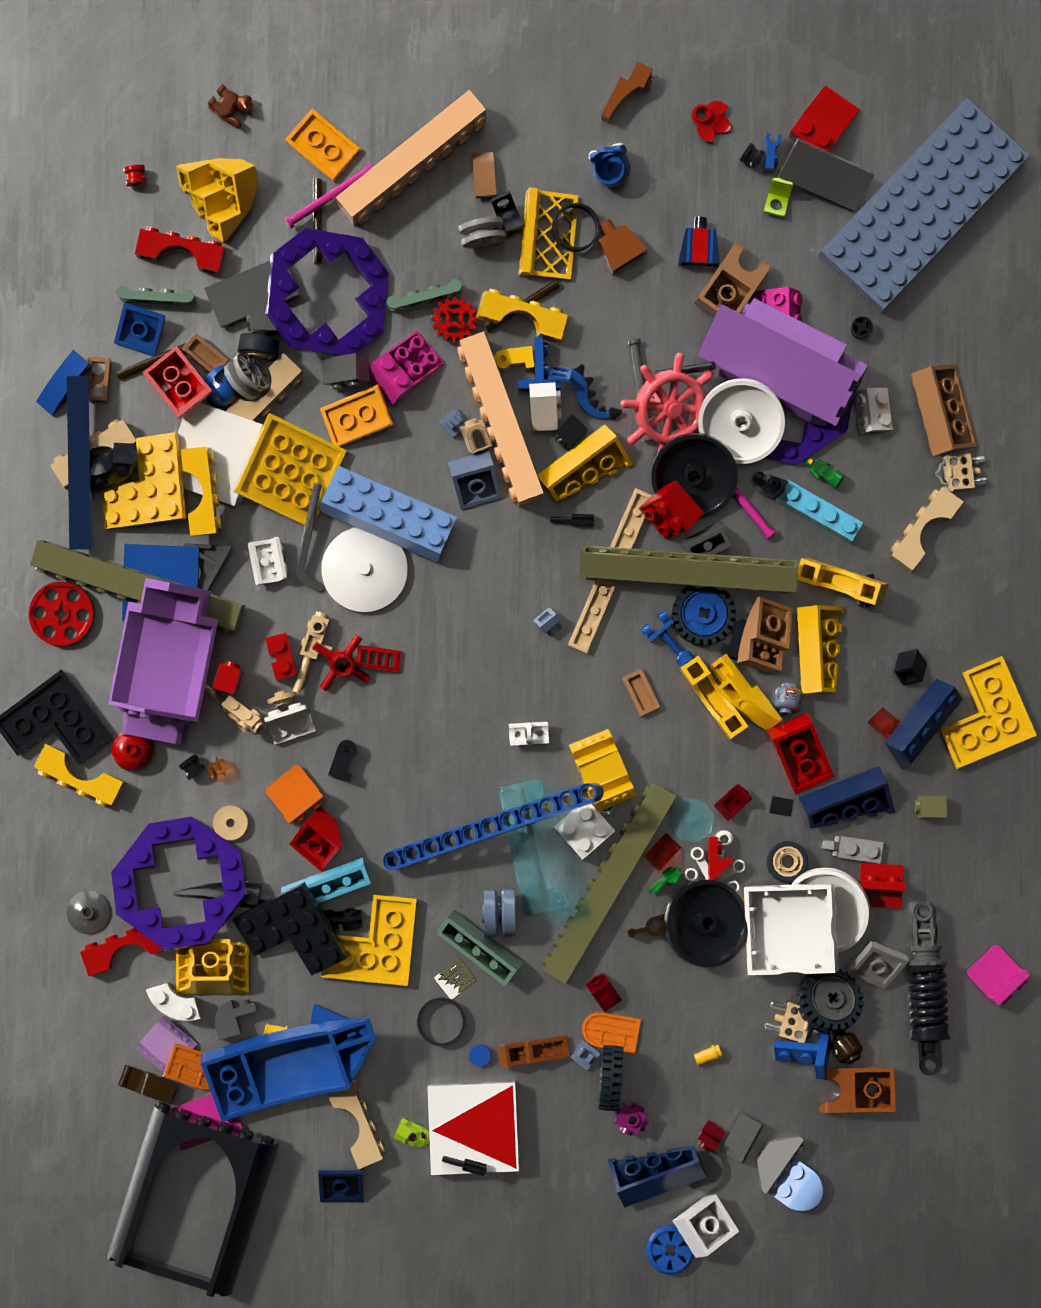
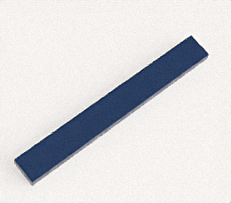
(78, 462)

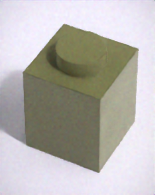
(931, 806)

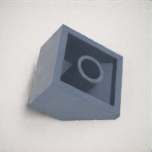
(474, 479)

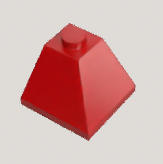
(318, 839)

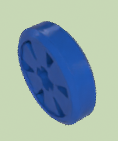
(656, 1251)

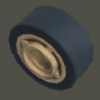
(259, 346)
(775, 856)

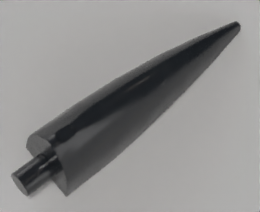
(215, 890)

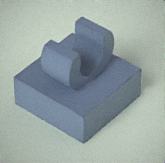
(453, 422)
(547, 620)
(585, 1055)

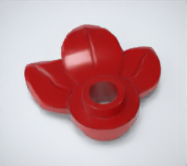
(713, 122)

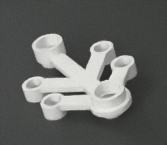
(704, 866)

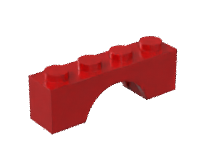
(153, 245)
(100, 957)

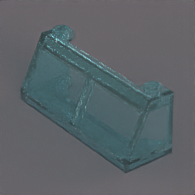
(527, 852)

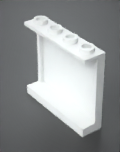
(229, 439)

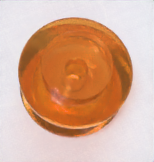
(216, 768)

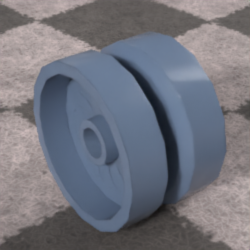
(499, 912)

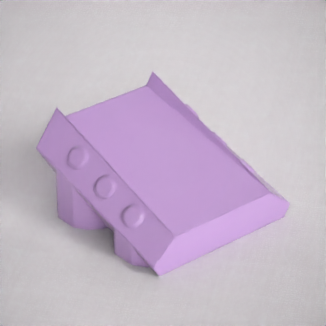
(160, 1040)

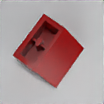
(671, 510)

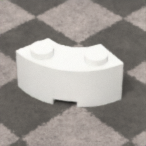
(173, 1004)

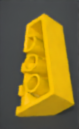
(585, 464)
(818, 647)

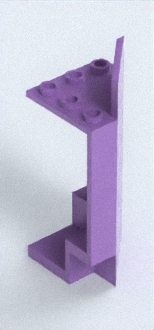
(787, 356)
(163, 661)

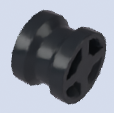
(752, 156)
(863, 324)
(192, 767)

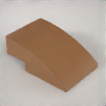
(766, 636)

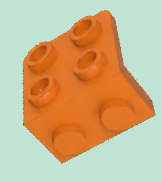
(294, 794)

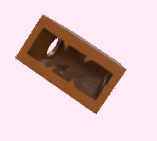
(620, 246)

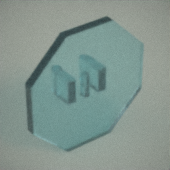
(691, 819)

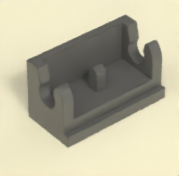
(742, 1138)

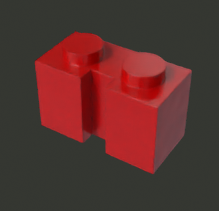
(280, 647)
(228, 678)

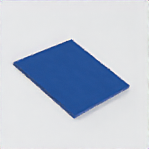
(164, 561)

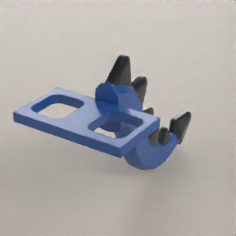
(583, 392)

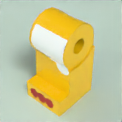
(515, 357)

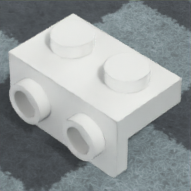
(873, 410)
(268, 561)

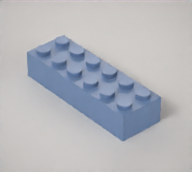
(388, 514)

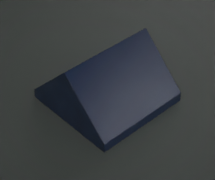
(341, 1184)

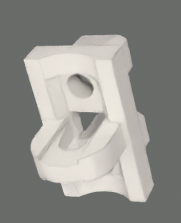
(539, 729)

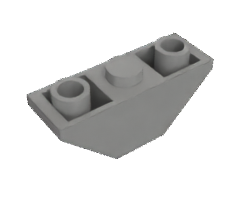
(775, 1159)

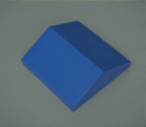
(140, 329)

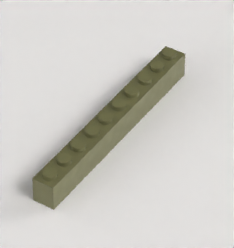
(689, 569)
(119, 579)
(609, 882)

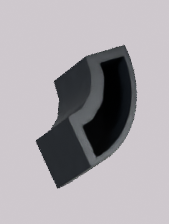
(112, 466)

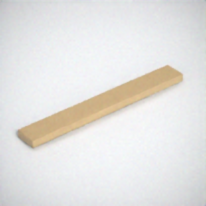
(602, 589)

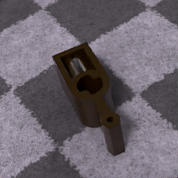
(661, 931)
(149, 1084)

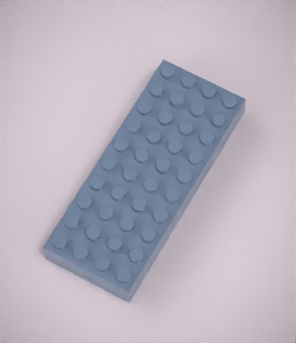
(923, 205)

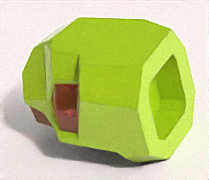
(412, 1133)

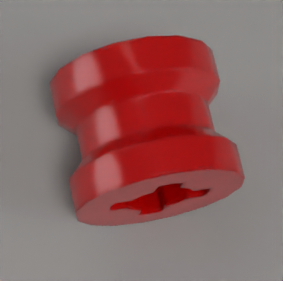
(135, 175)

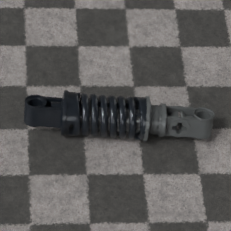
(929, 1004)

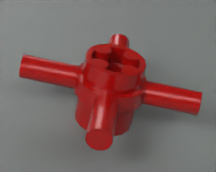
(341, 670)

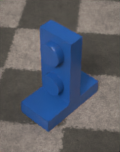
(541, 369)
(806, 1053)

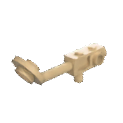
(312, 636)
(243, 717)

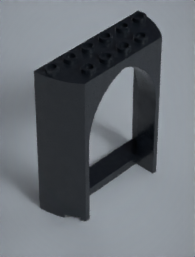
(251, 1163)

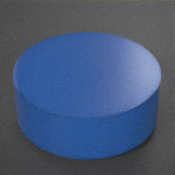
(479, 1055)

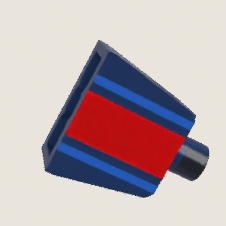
(699, 246)

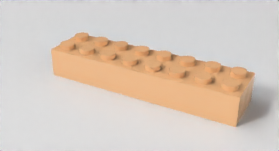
(412, 158)
(502, 422)

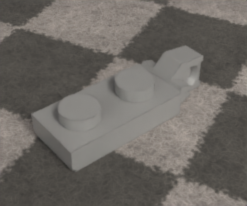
(855, 849)

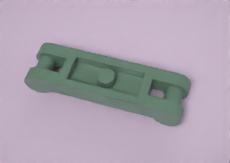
(433, 294)
(165, 297)

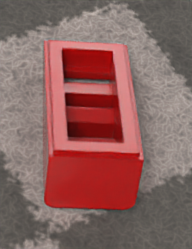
(360, 654)

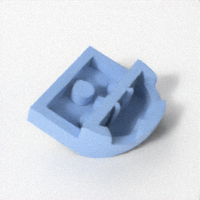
(800, 1188)

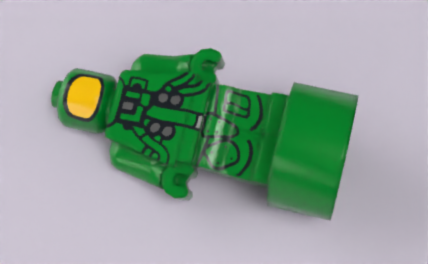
(821, 469)

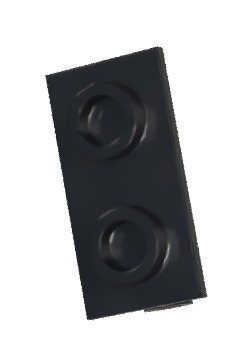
(769, 485)
(349, 918)

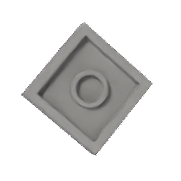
(878, 965)

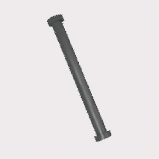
(636, 355)

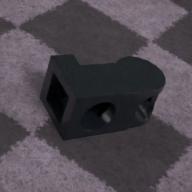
(732, 649)
(345, 752)

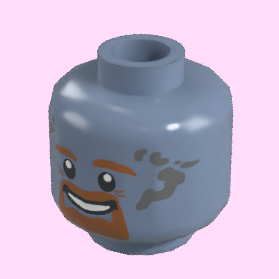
(788, 699)

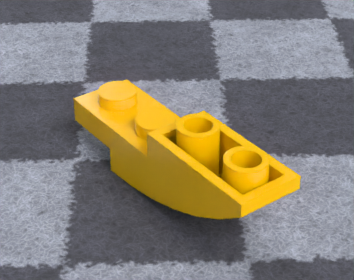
(747, 700)

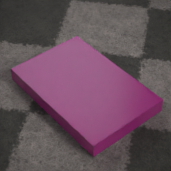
(206, 1107)

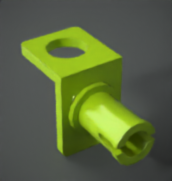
(779, 191)

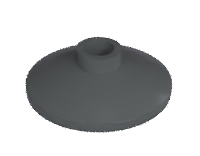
(99, 912)

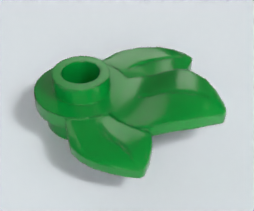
(670, 877)

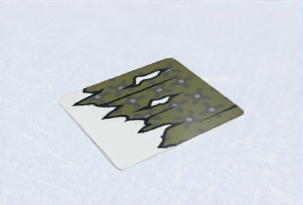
(455, 978)

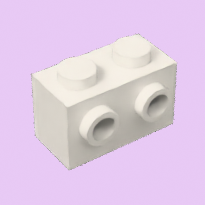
(544, 406)

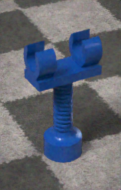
(683, 657)

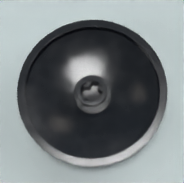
(701, 468)
(706, 923)

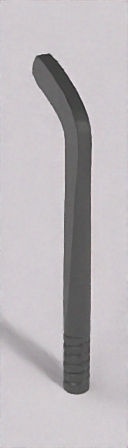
(302, 559)

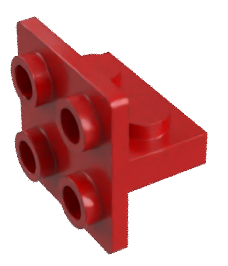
(883, 884)

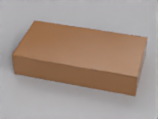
(203, 353)
(640, 692)

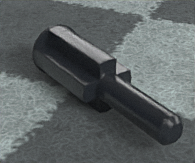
(576, 520)
(468, 1165)

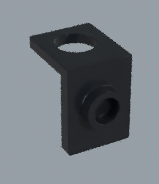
(508, 213)

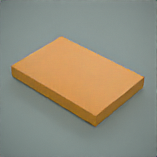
(322, 145)
(357, 416)

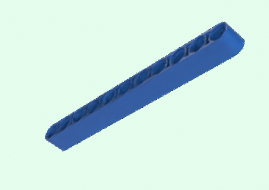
(501, 823)

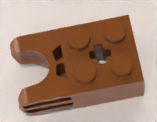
(853, 1090)

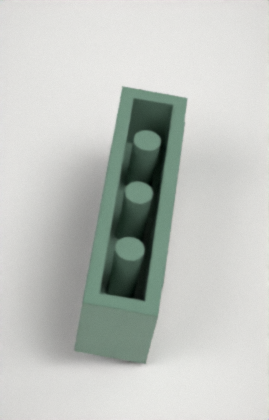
(479, 949)

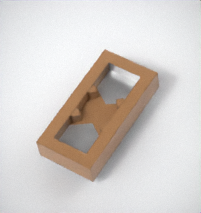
(99, 378)

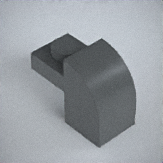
(227, 1017)

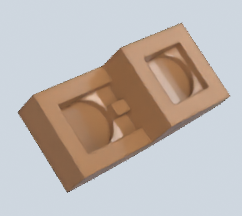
(484, 175)

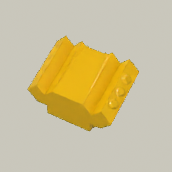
(601, 763)
(213, 969)

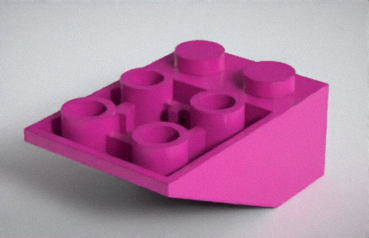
(404, 367)

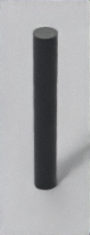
(695, 368)

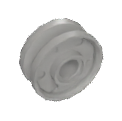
(482, 232)
(247, 375)

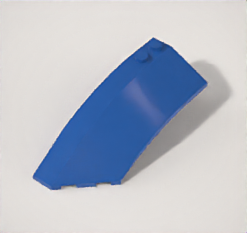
(286, 1065)

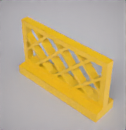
(529, 234)

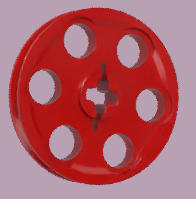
(70, 608)

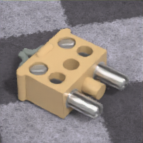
(953, 475)
(798, 1029)

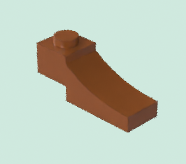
(624, 89)
(533, 1051)

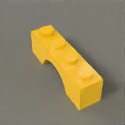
(548, 322)
(204, 518)
(841, 580)
(718, 706)
(55, 763)

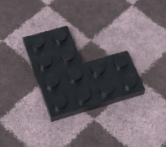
(55, 708)
(295, 918)

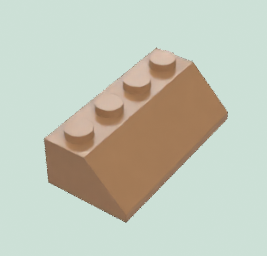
(944, 409)

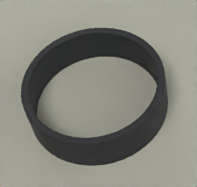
(591, 212)
(419, 1028)

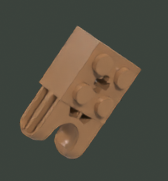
(732, 280)

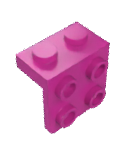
(783, 299)
(997, 975)

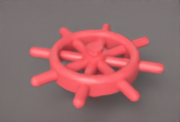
(669, 405)

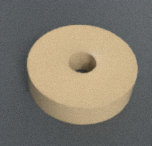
(220, 822)

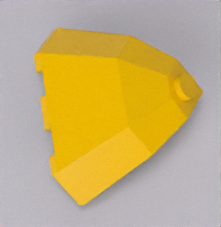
(220, 192)

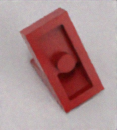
(715, 865)

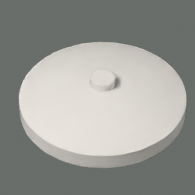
(744, 418)
(364, 571)
(851, 903)

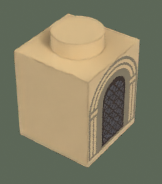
(475, 435)

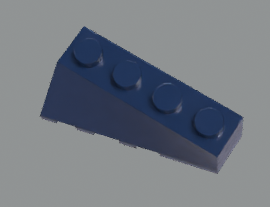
(923, 722)
(847, 799)
(655, 1174)

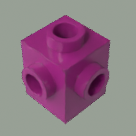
(623, 1116)

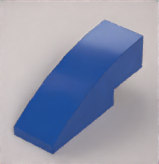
(55, 391)

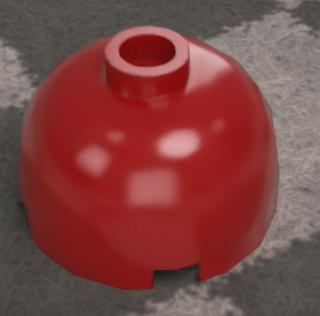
(132, 752)

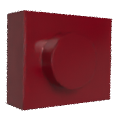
(733, 802)
(603, 992)
(710, 1136)

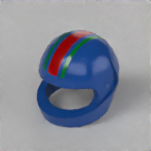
(223, 393)

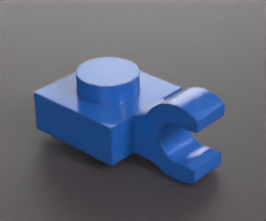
(771, 158)

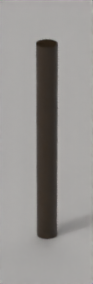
(317, 217)
(534, 297)
(142, 365)

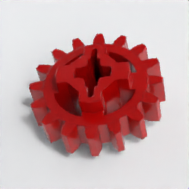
(447, 325)

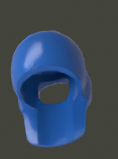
(611, 165)

